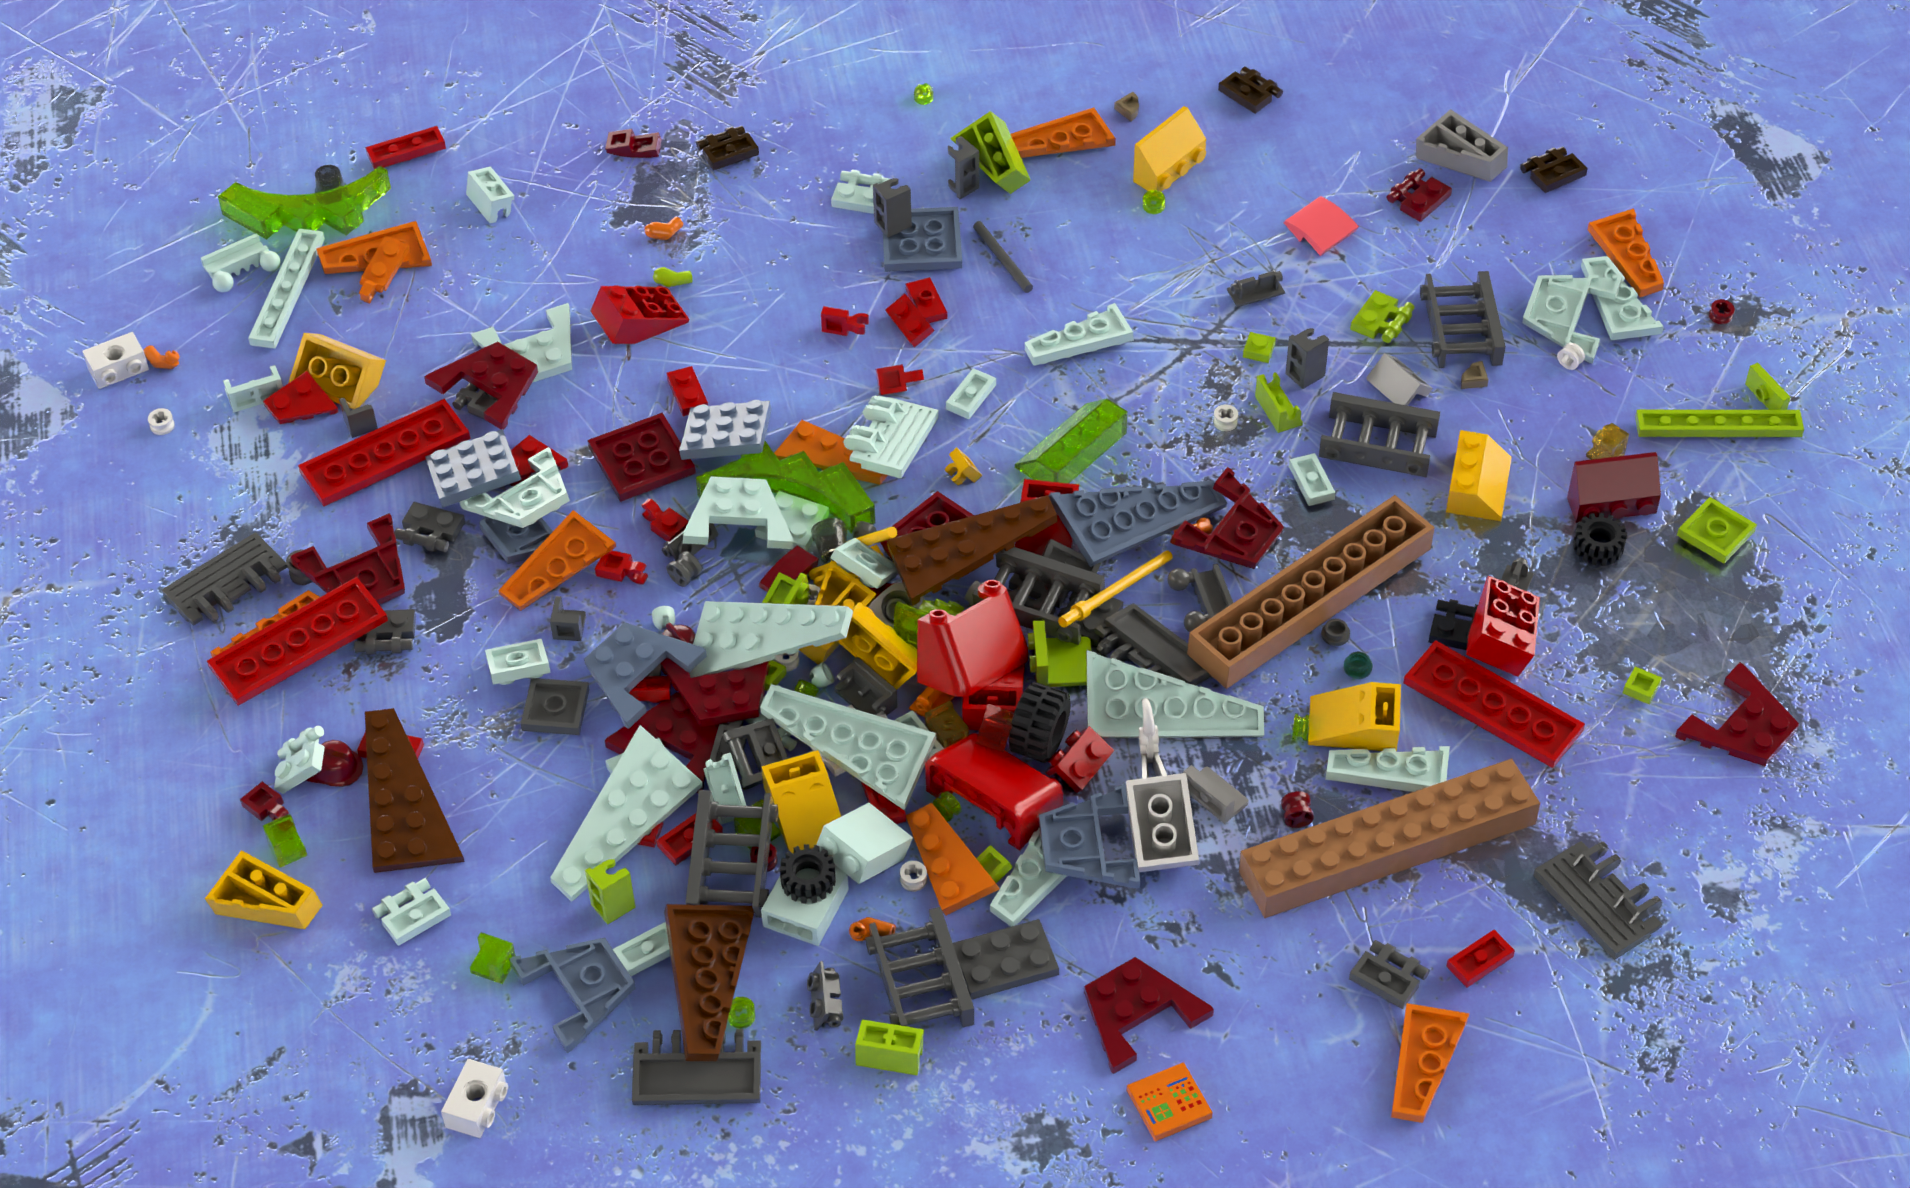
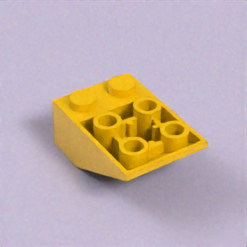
(1356, 717)
(802, 796)

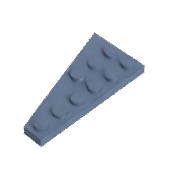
(1126, 517)

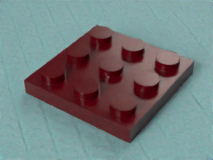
(640, 457)

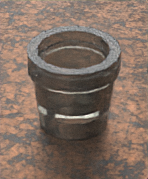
(328, 178)
(828, 536)

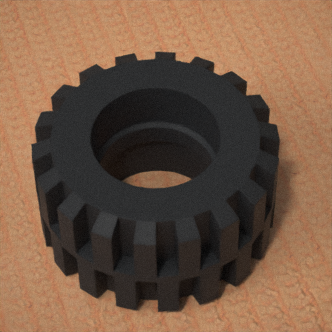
(1039, 722)

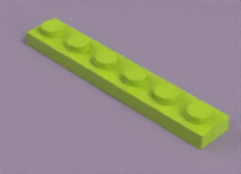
(1719, 423)

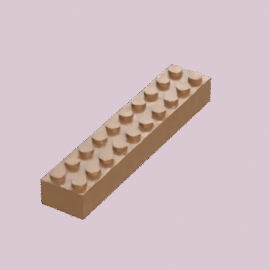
(1309, 591)
(1388, 837)

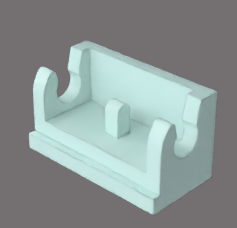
(489, 193)
(253, 392)
(724, 784)

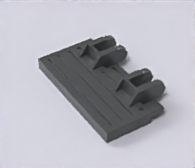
(224, 579)
(1148, 644)
(1598, 904)
(674, 1081)

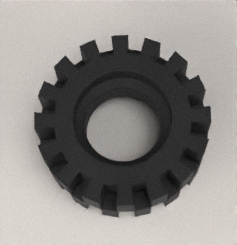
(1600, 527)
(807, 888)

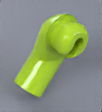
(671, 278)

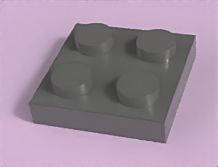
(555, 706)

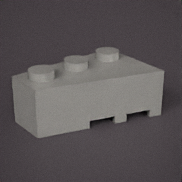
(1462, 147)

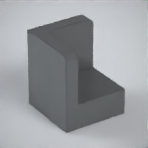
(358, 420)
(566, 623)

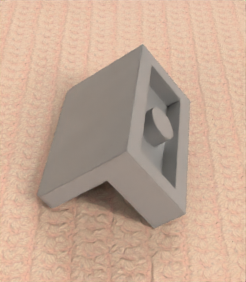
(1397, 380)
(1214, 793)

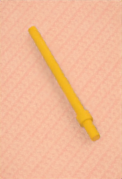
(1083, 608)

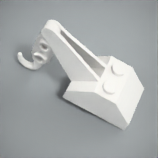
(1159, 809)

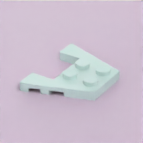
(1558, 305)
(547, 349)
(528, 499)
(738, 503)

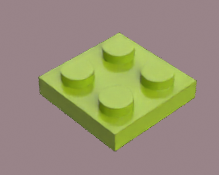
(1716, 530)

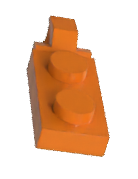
(382, 268)

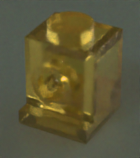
(1608, 442)
(946, 724)

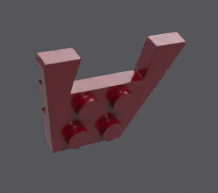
(494, 371)
(1241, 535)
(376, 568)
(721, 695)
(1756, 727)
(676, 729)
(1131, 997)

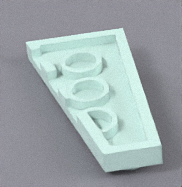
(1625, 315)
(1077, 338)
(1389, 768)
(1025, 885)

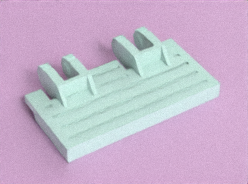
(892, 437)

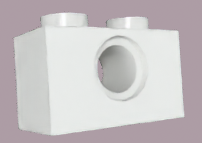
(115, 360)
(473, 1082)

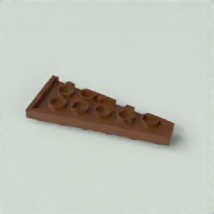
(961, 546)
(404, 812)
(706, 962)

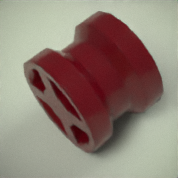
(1297, 809)

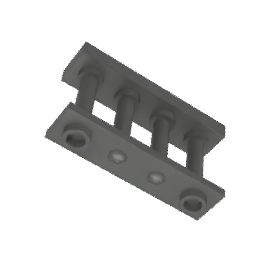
(1484, 308)
(1382, 415)
(1056, 573)
(706, 838)
(942, 954)

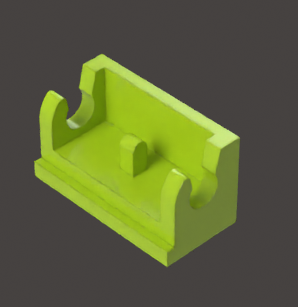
(1276, 404)
(610, 893)
(889, 1047)

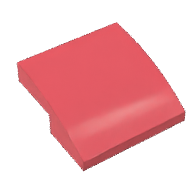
(1321, 225)

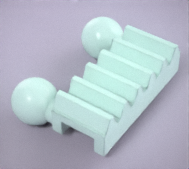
(238, 256)

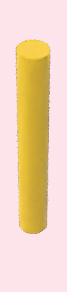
(878, 536)

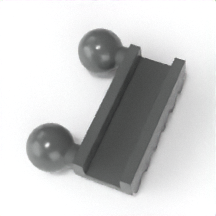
(1210, 592)

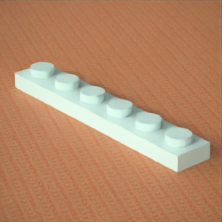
(286, 289)

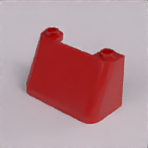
(972, 647)
(995, 784)

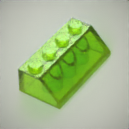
(1076, 443)

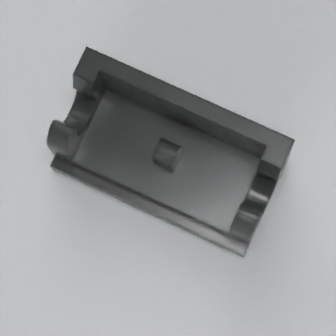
(965, 168)
(892, 207)
(1306, 358)
(866, 689)

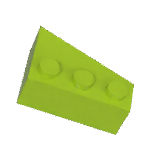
(996, 151)

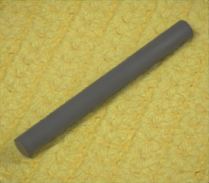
(1003, 257)

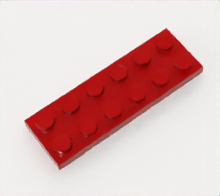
(383, 452)
(297, 641)
(1494, 704)

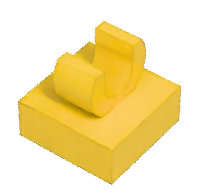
(963, 466)

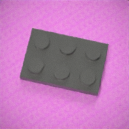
(1006, 959)

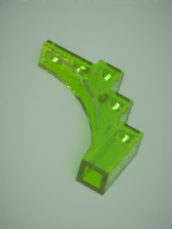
(337, 208)
(799, 477)

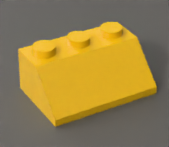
(1168, 151)
(338, 368)
(1478, 477)
(880, 647)

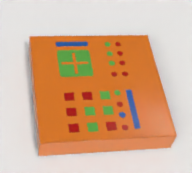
(1169, 1101)

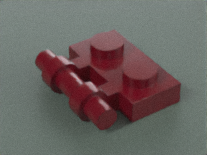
(1424, 199)

